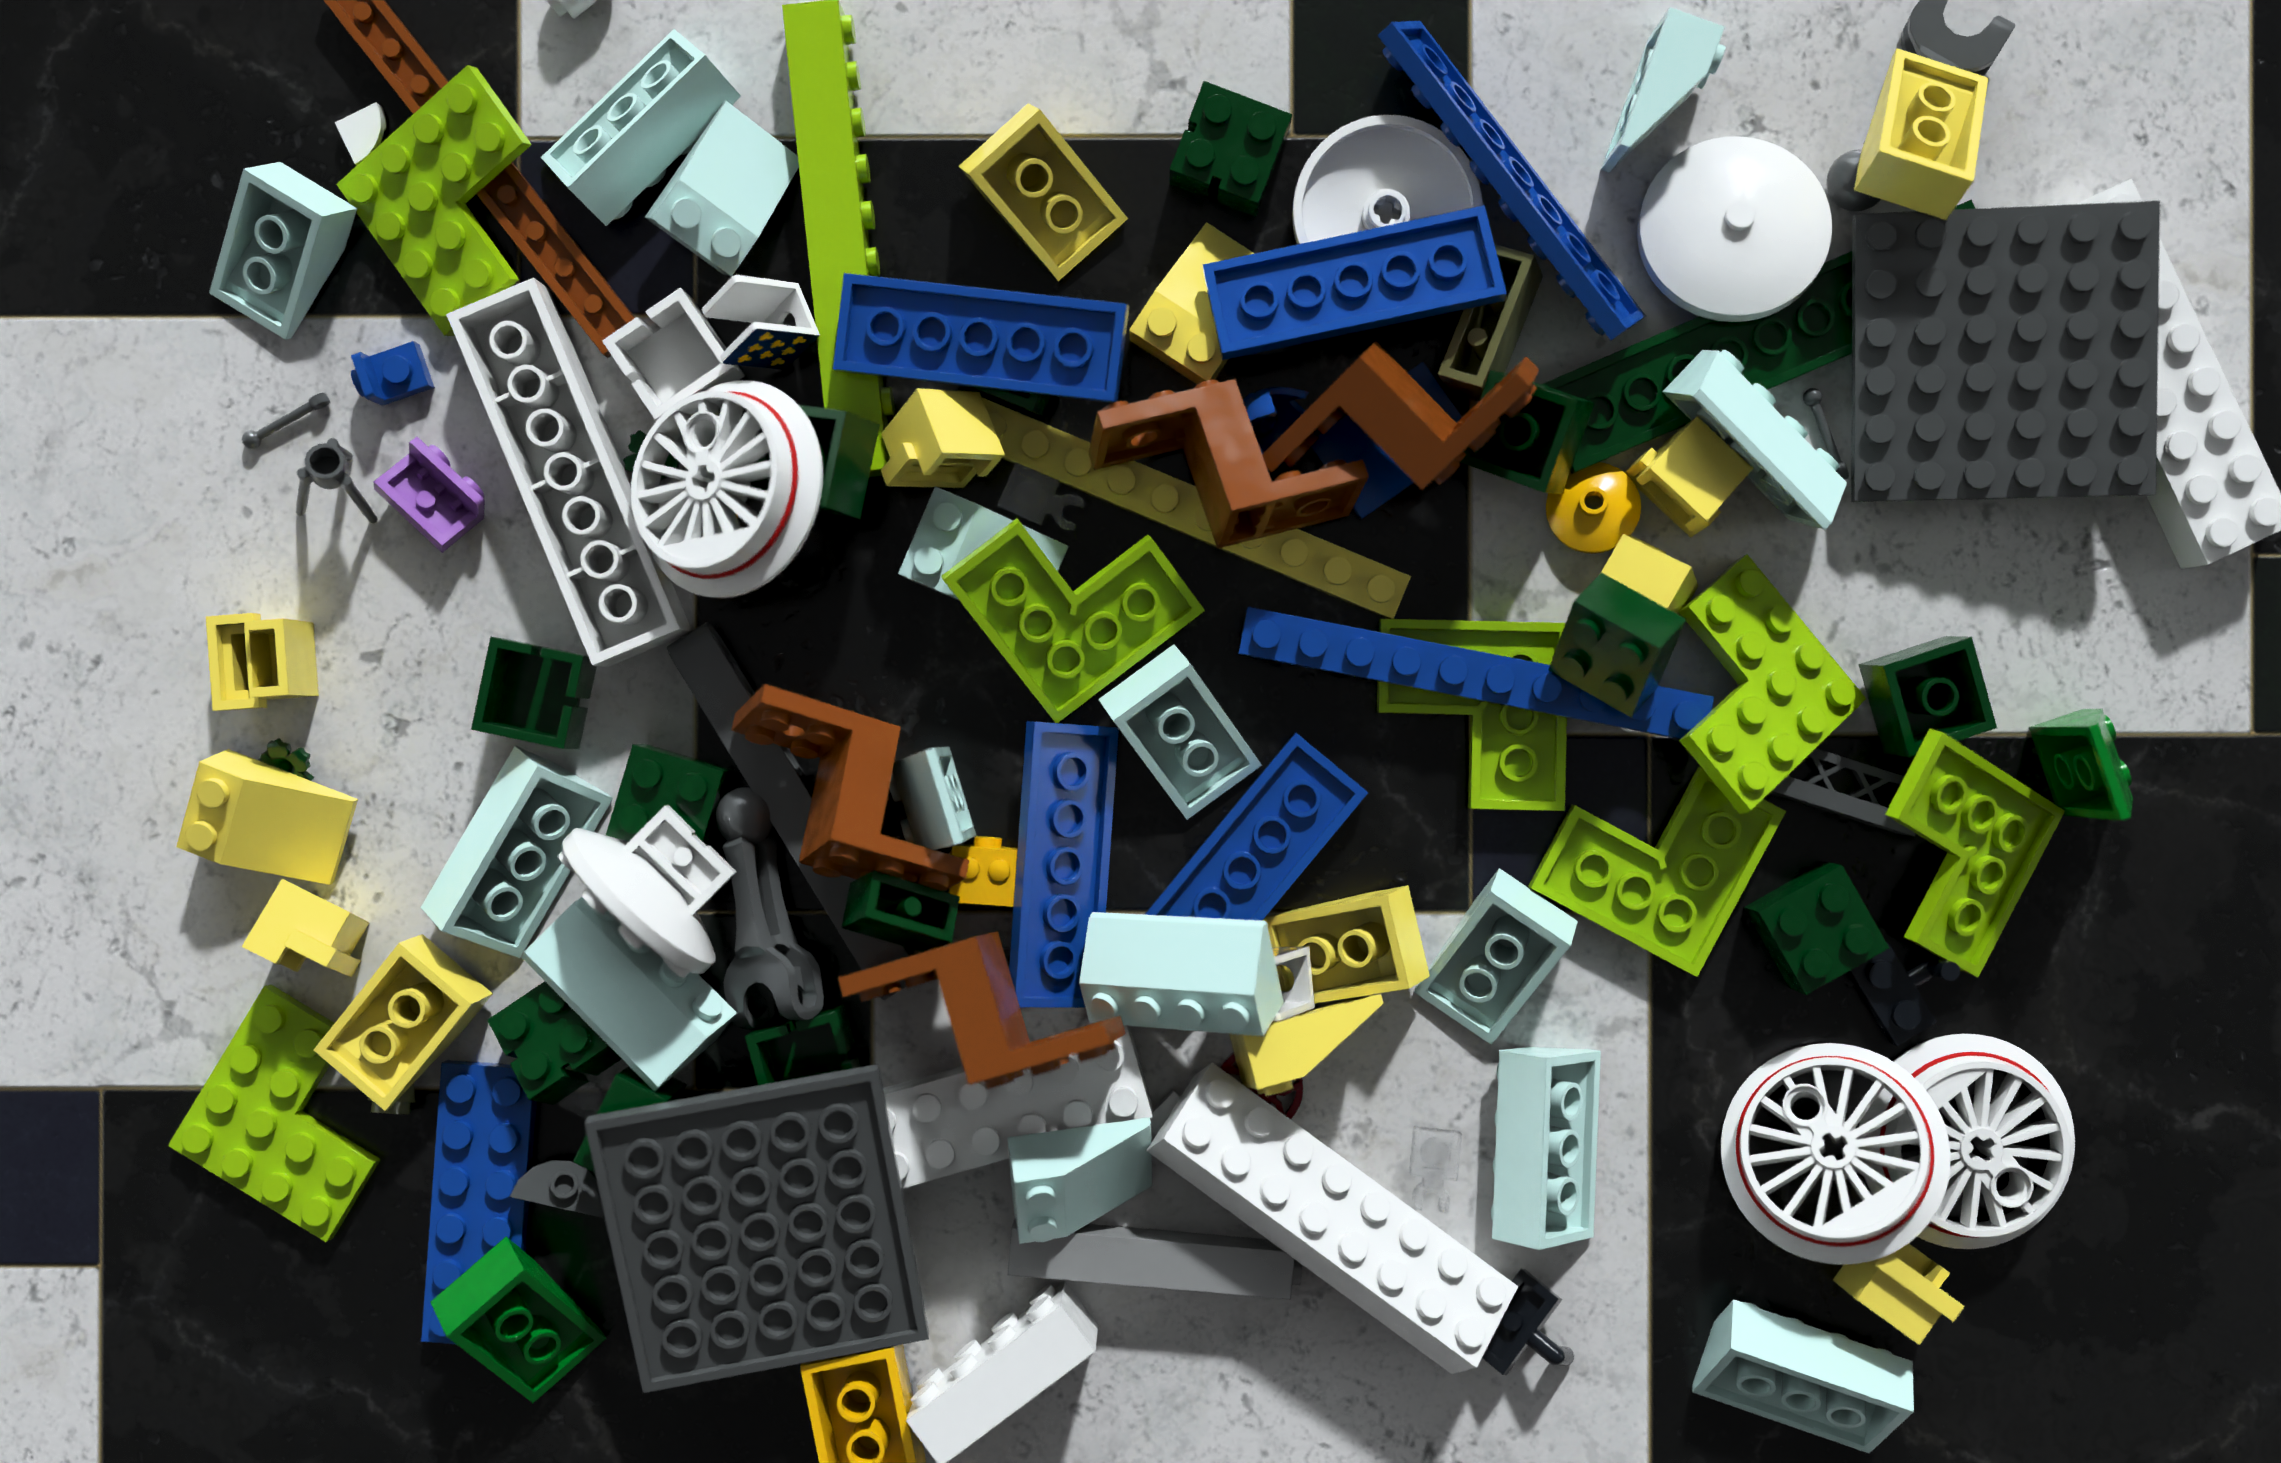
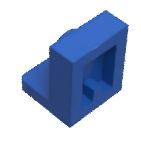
(391, 374)

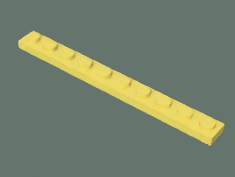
(1180, 508)

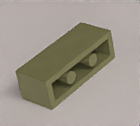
(1490, 332)

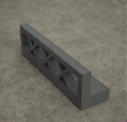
(1838, 803)

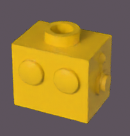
(989, 872)

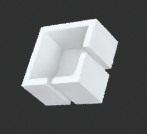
(675, 359)

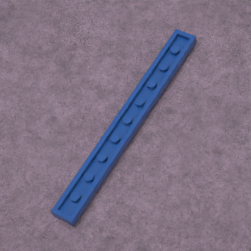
(1456, 672)

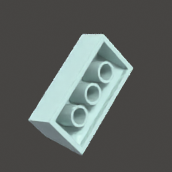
(640, 127)
(1784, 464)
(508, 856)
(1180, 973)
(628, 993)
(1545, 1146)
(1805, 1377)

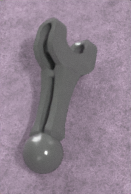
(1930, 38)
(767, 952)

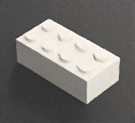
(1002, 1371)

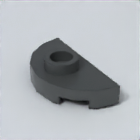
(560, 1186)

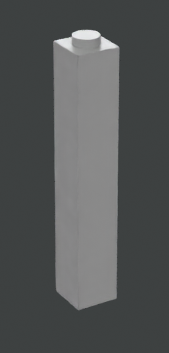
(1159, 1261)

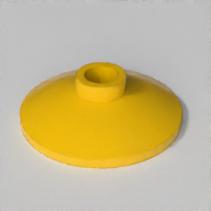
(1599, 528)

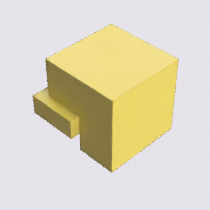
(940, 440)
(1690, 475)
(1652, 573)
(259, 660)
(305, 926)
(1902, 1290)

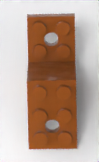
(1404, 417)
(1225, 462)
(848, 788)
(985, 1011)

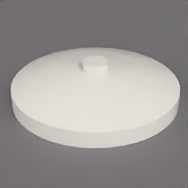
(1380, 176)
(1734, 229)

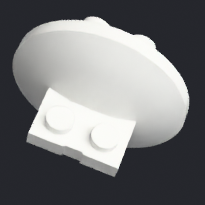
(653, 886)

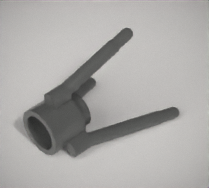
(329, 469)

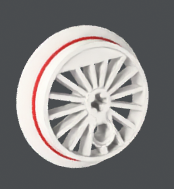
(704, 542)
(1945, 1071)
(1880, 1221)

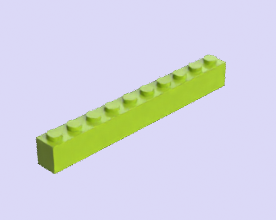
(834, 193)

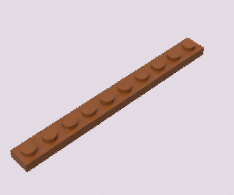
(509, 193)

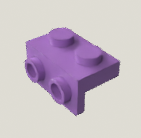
(432, 495)

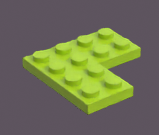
(418, 189)
(1064, 639)
(1786, 689)
(1513, 751)
(1991, 840)
(1663, 896)
(253, 1122)

